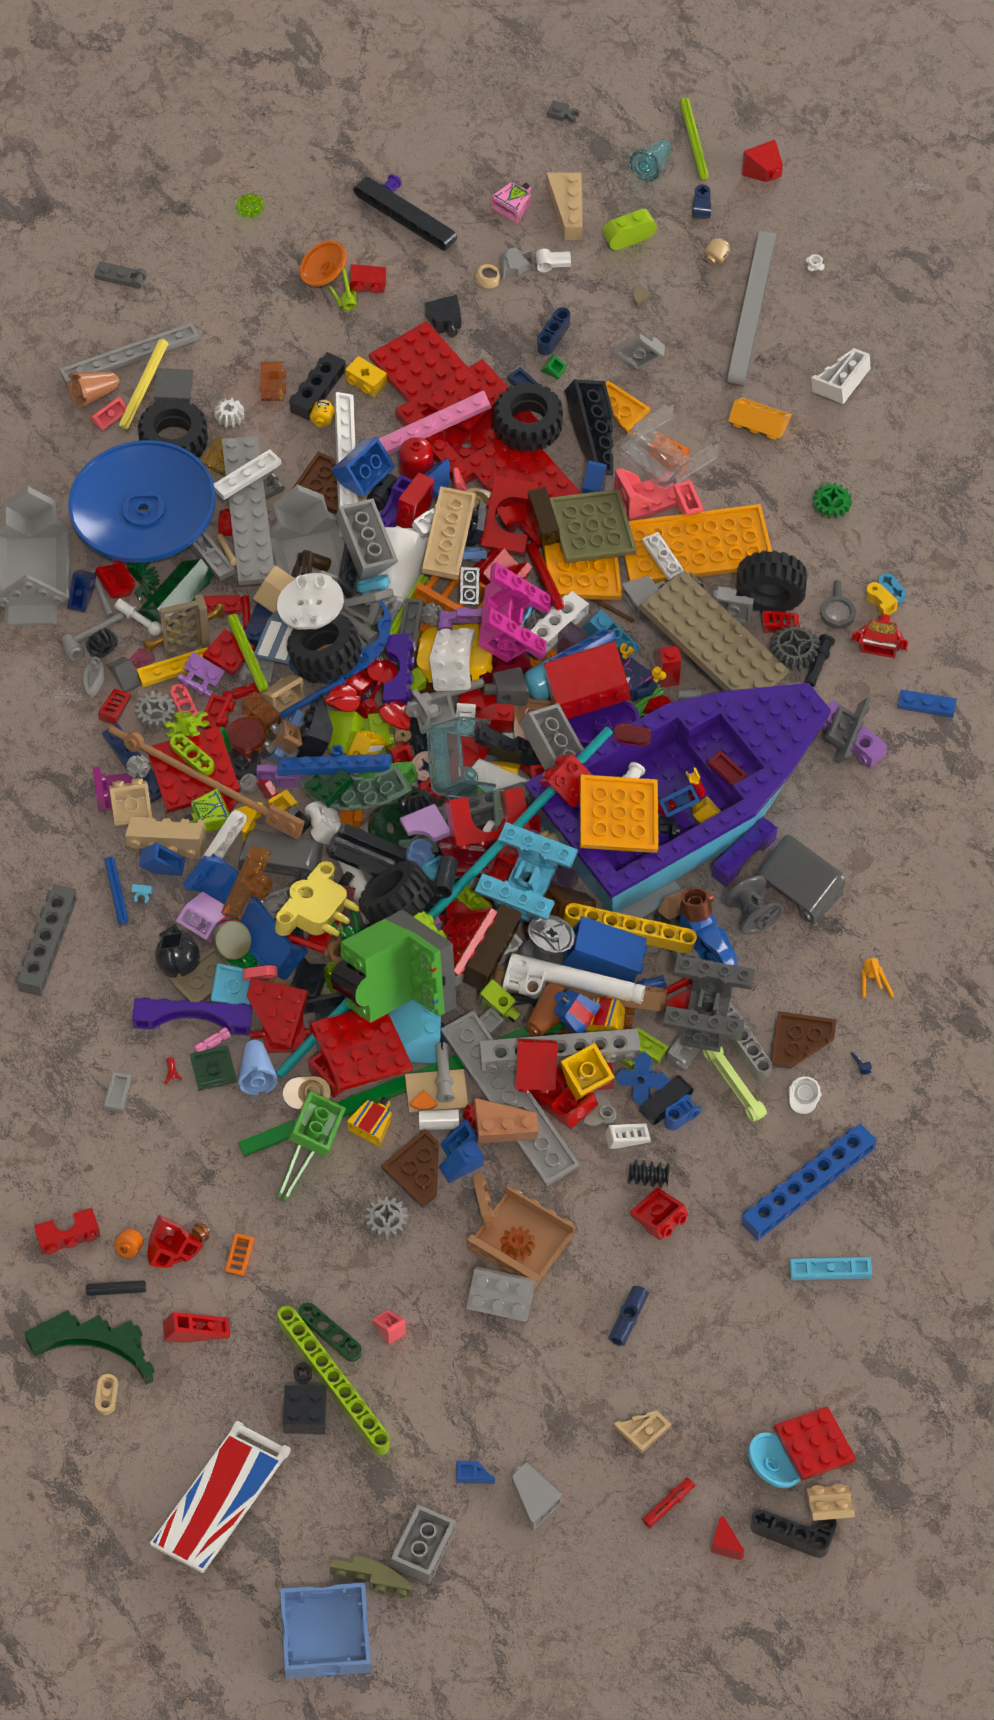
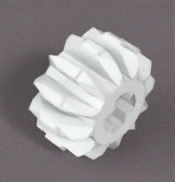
(229, 413)

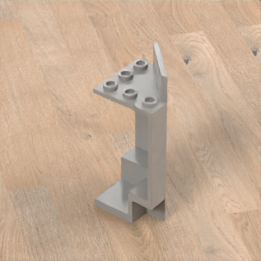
(305, 525)
(33, 560)

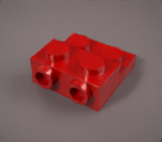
(660, 1213)

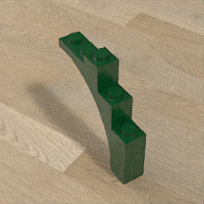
(66, 1331)

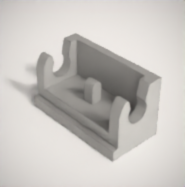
(681, 1055)

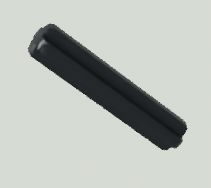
(116, 1288)

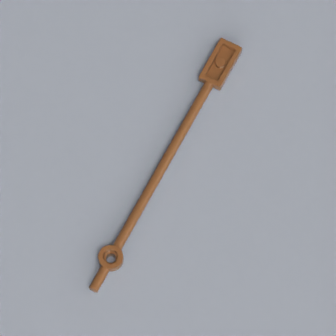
(274, 815)

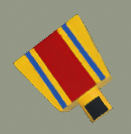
(608, 1017)
(371, 1121)

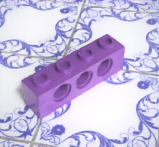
(875, 748)

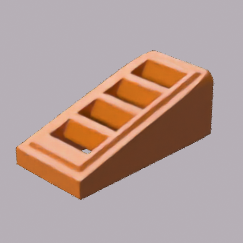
(243, 1239)

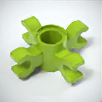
(186, 723)

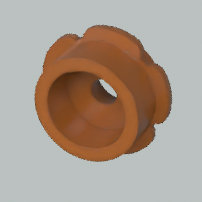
(201, 1232)

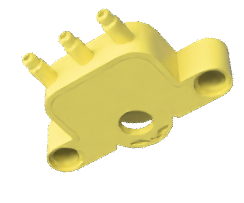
(316, 905)

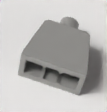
(638, 591)

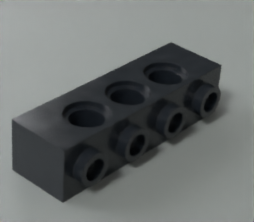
(317, 385)

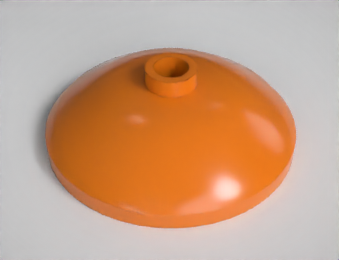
(323, 263)

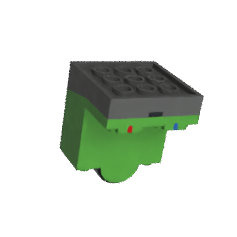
(393, 965)

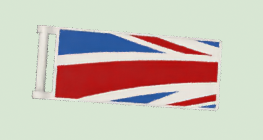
(219, 1498)

